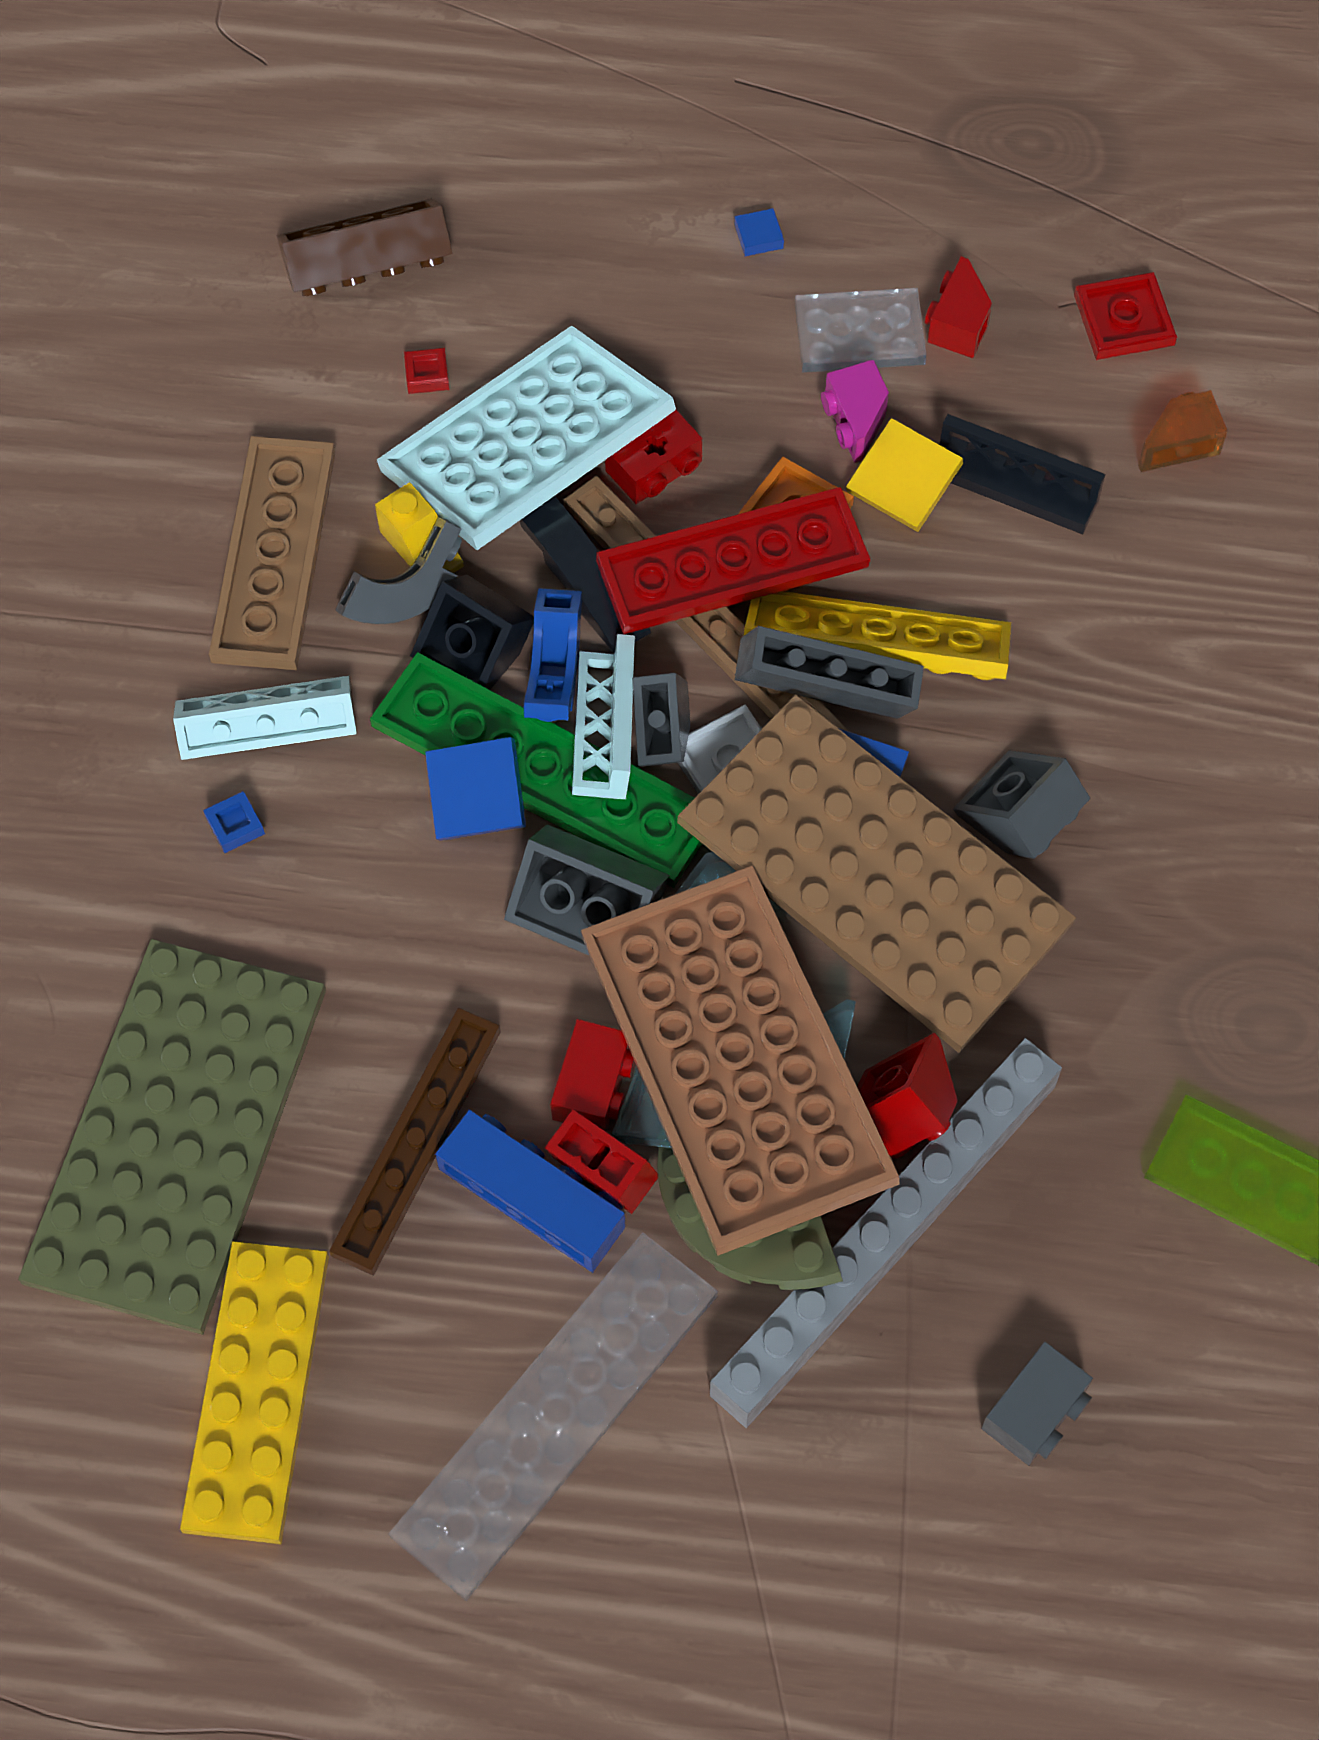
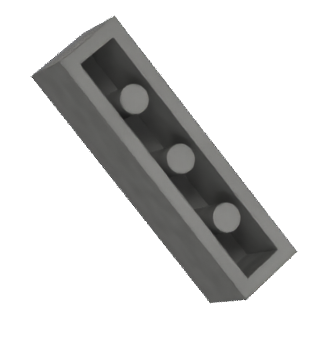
(829, 672)

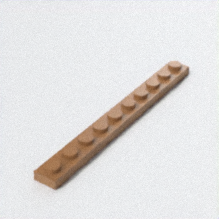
(714, 631)

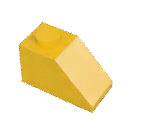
(407, 522)

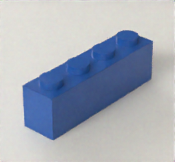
(532, 1190)

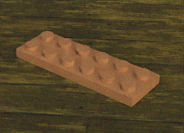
(272, 553)

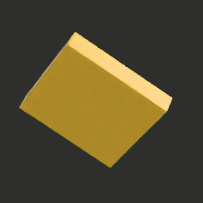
(904, 475)

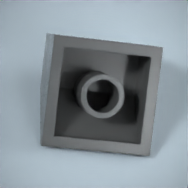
(1024, 802)

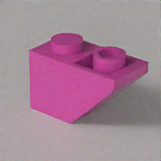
(858, 404)

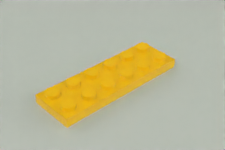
(920, 637)
(255, 1393)

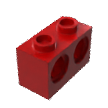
(602, 1161)

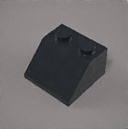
(473, 631)

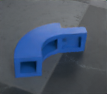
(554, 655)

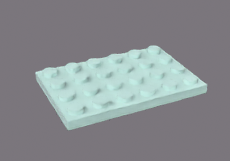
(526, 435)

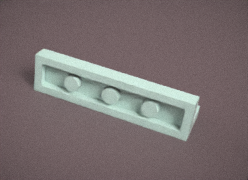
(619, 715)
(264, 717)

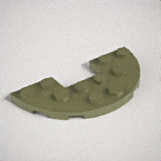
(790, 1258)

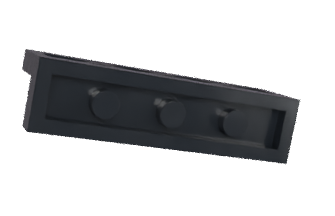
(1016, 479)

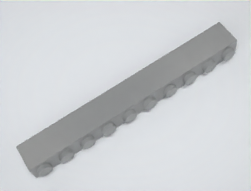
(885, 1233)

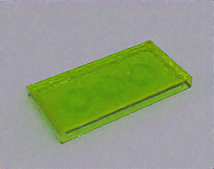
(1241, 1176)

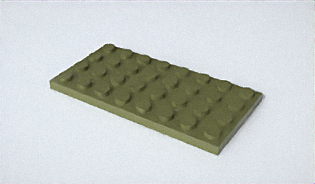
(174, 1137)

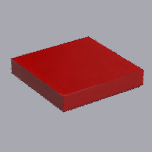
(1125, 315)

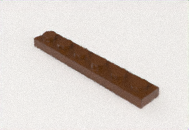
(414, 1142)

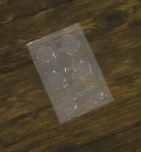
(860, 327)

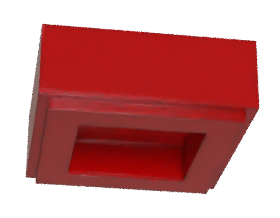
(426, 370)

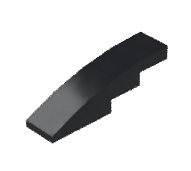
(573, 561)

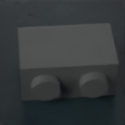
(1037, 1405)

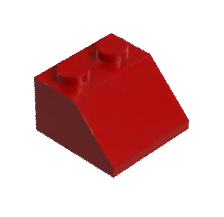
(910, 1095)

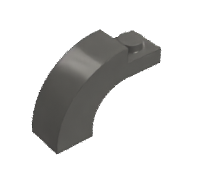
(408, 593)

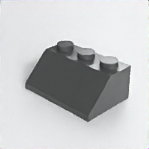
(575, 885)

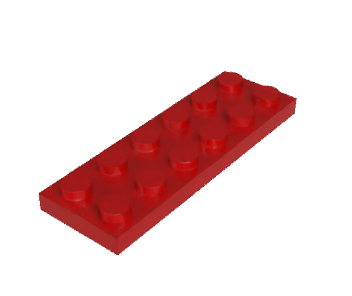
(732, 560)

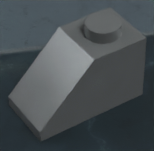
(661, 718)

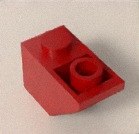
(962, 312)

